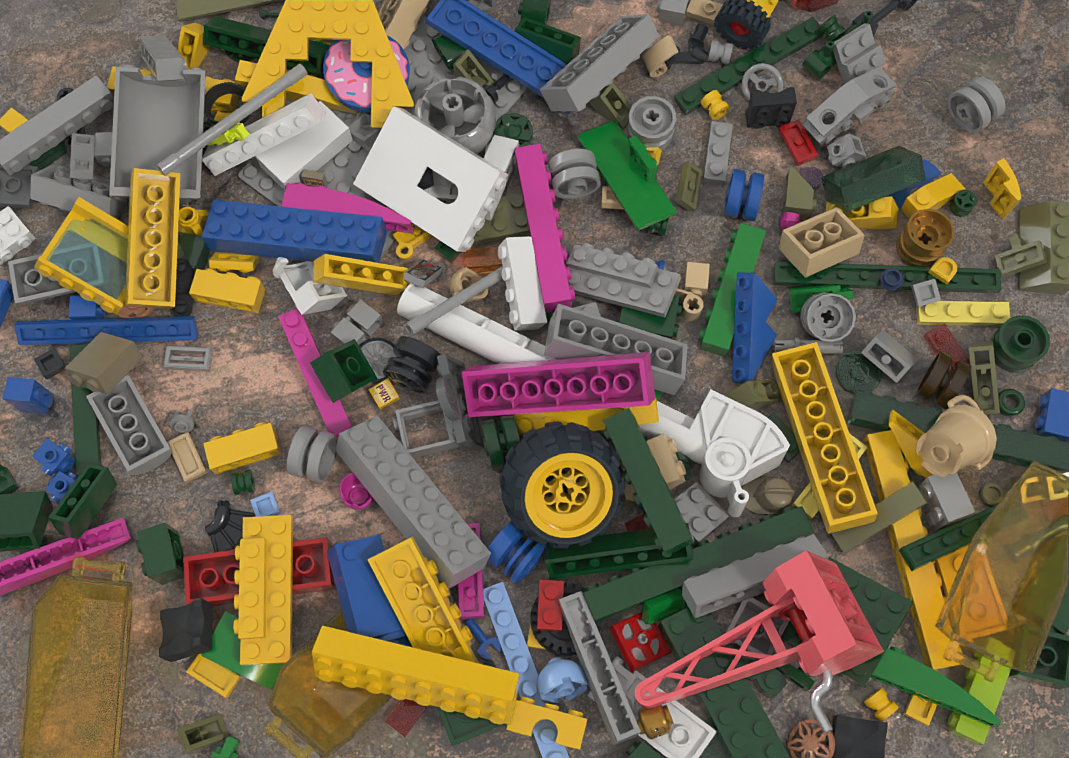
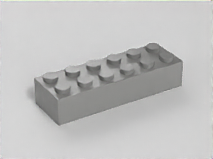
(599, 63)
(582, 334)

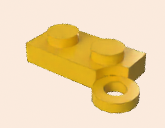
(410, 241)

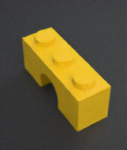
(569, 726)

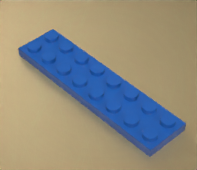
(495, 43)

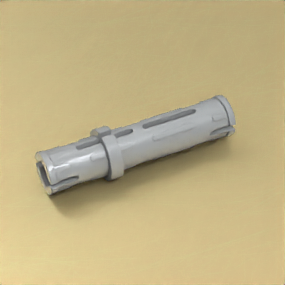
(824, 346)

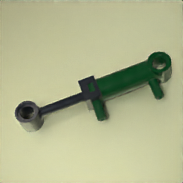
(821, 61)

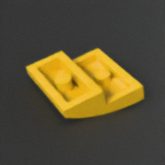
(1004, 187)

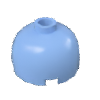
(561, 679)

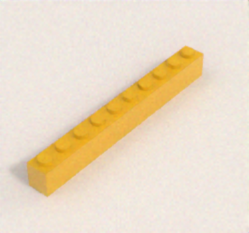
(923, 584)

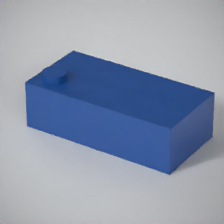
(359, 591)

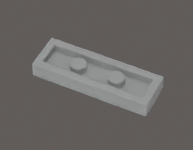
(718, 153)

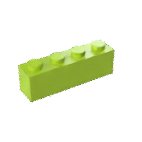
(987, 693)

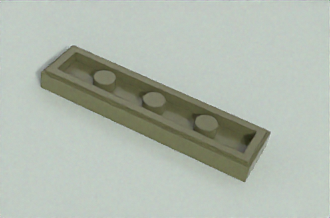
(889, 512)

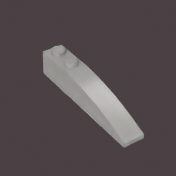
(599, 670)

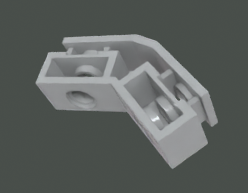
(850, 102)

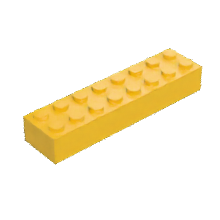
(823, 438)
(415, 675)

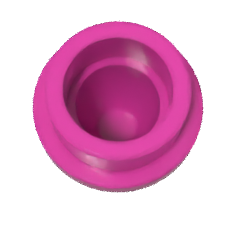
(788, 219)

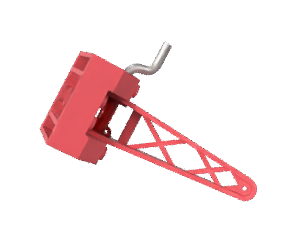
(796, 586)

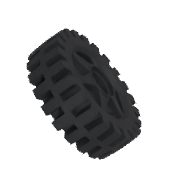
(555, 641)

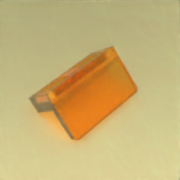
(482, 259)

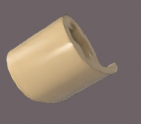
(658, 54)
(690, 299)

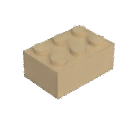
(821, 242)

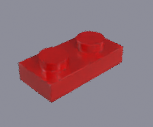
(798, 142)
(549, 610)

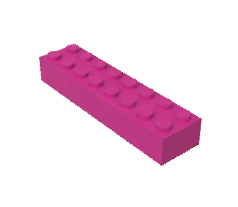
(559, 385)

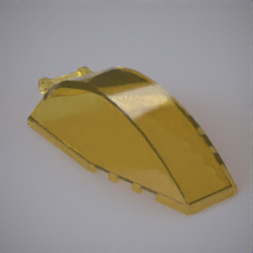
(1012, 577)

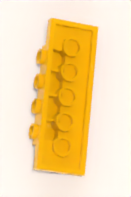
(265, 590)
(422, 601)

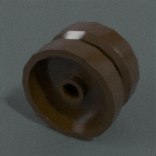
(946, 381)

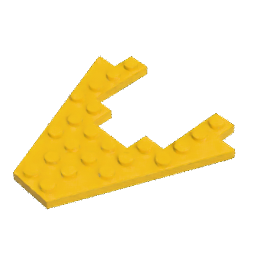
(332, 21)

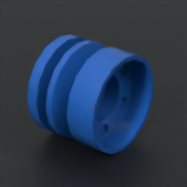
(515, 552)

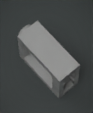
(420, 411)

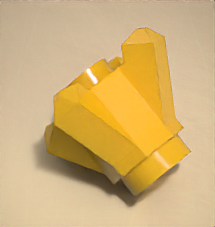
(192, 220)

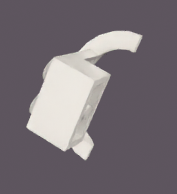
(308, 296)

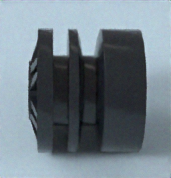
(412, 365)

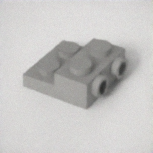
(857, 53)
(700, 512)

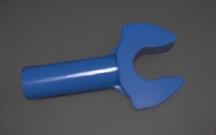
(483, 639)

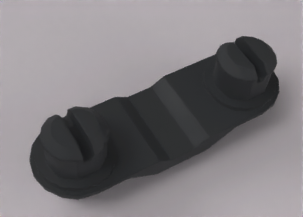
(184, 280)

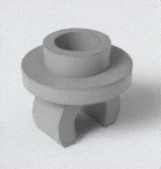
(182, 423)

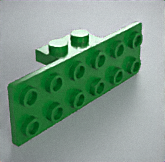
(629, 174)

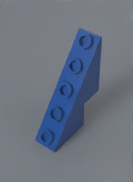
(751, 332)

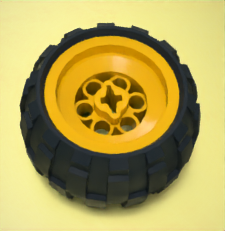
(568, 516)

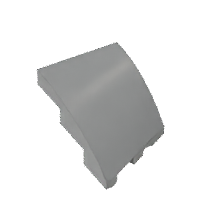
(361, 129)

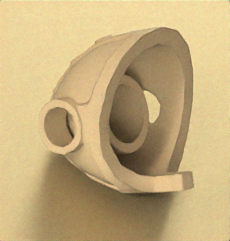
(459, 283)

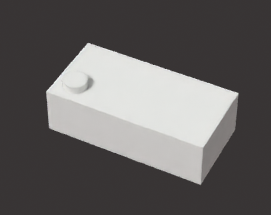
(306, 150)

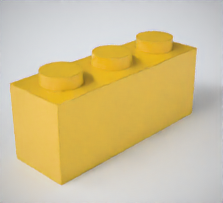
(227, 290)
(242, 448)

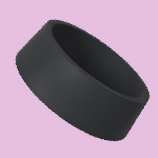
(218, 91)

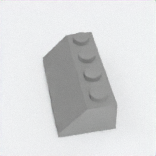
(56, 188)

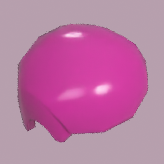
(354, 493)

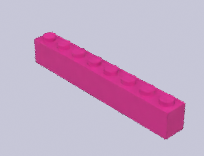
(543, 227)

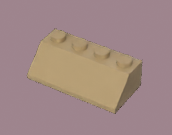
(401, 18)

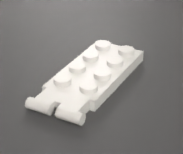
(688, 734)

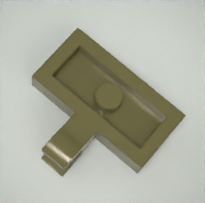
(1020, 256)

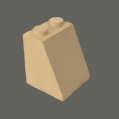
(664, 452)

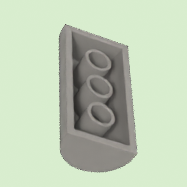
(30, 285)
(130, 427)

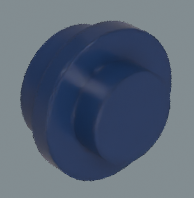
(891, 279)

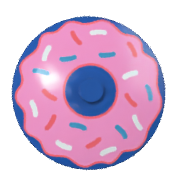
(352, 81)

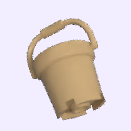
(958, 439)

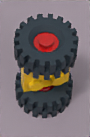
(745, 21)

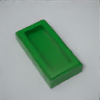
(663, 606)

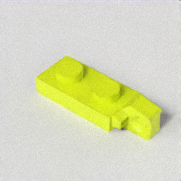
(236, 132)

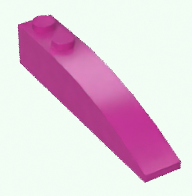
(325, 199)
(305, 352)
(59, 556)

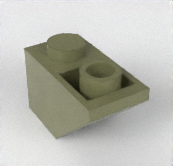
(756, 394)

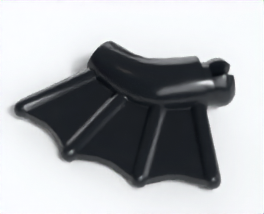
(226, 526)

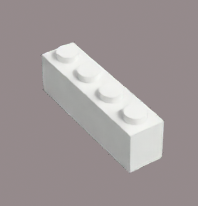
(502, 155)
(522, 283)

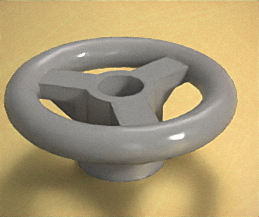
(749, 74)

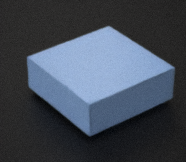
(265, 505)

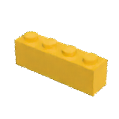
(359, 274)

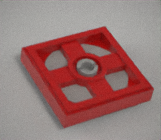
(639, 642)

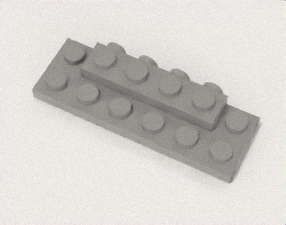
(621, 279)

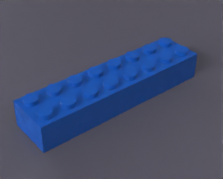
(292, 232)

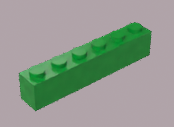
(721, 318)

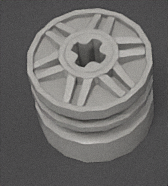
(841, 316)

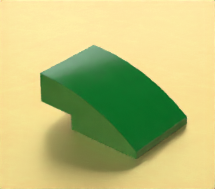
(227, 654)

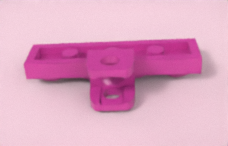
(472, 589)

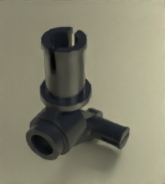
(696, 52)

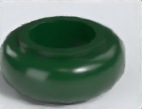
(1016, 396)

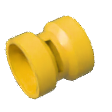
(715, 105)
(879, 702)

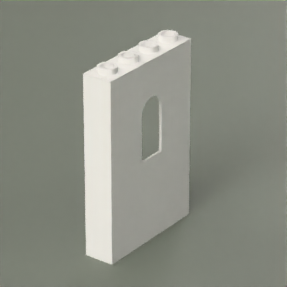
(398, 163)

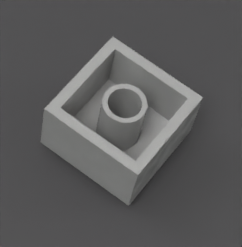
(945, 500)

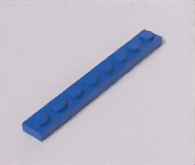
(86, 330)

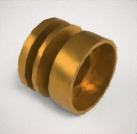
(925, 238)

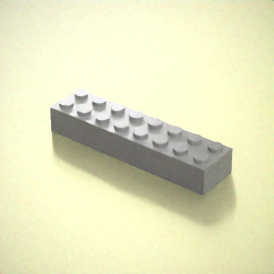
(412, 500)

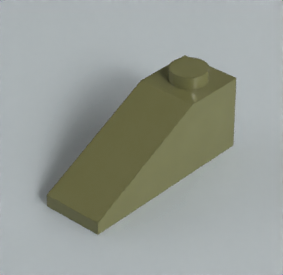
(984, 377)

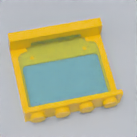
(89, 256)

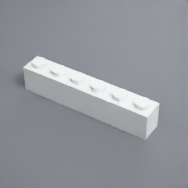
(265, 134)

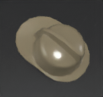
(769, 495)

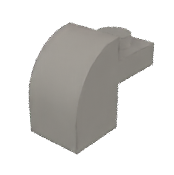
(82, 156)

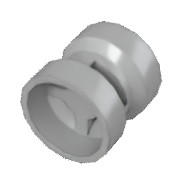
(720, 52)

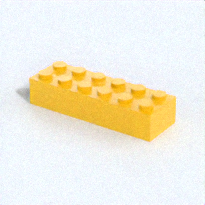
(152, 239)

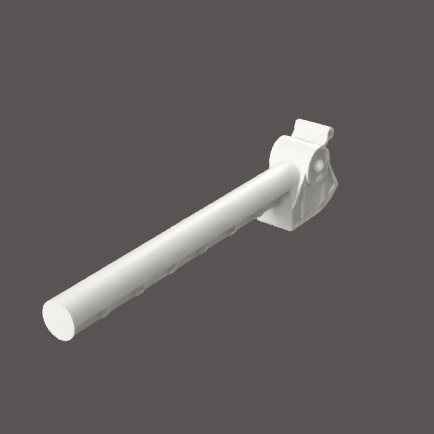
(724, 438)

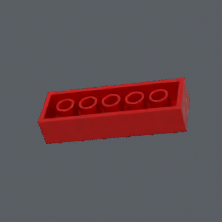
(213, 574)

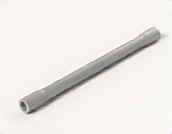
(176, 159)
(424, 320)

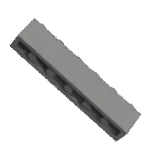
(54, 124)
(742, 577)

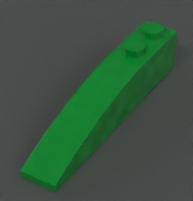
(926, 683)

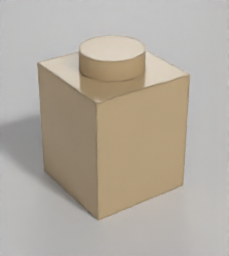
(697, 278)

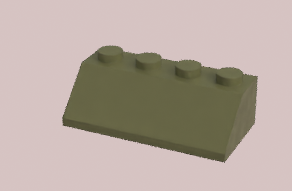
(1050, 225)

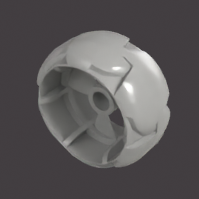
(448, 96)

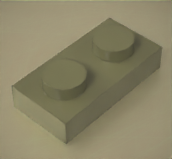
(689, 186)

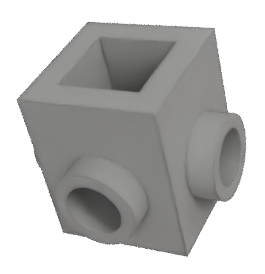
(846, 151)

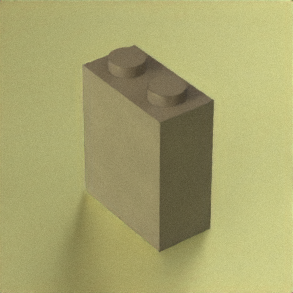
(103, 363)

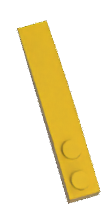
(303, 87)
(590, 418)

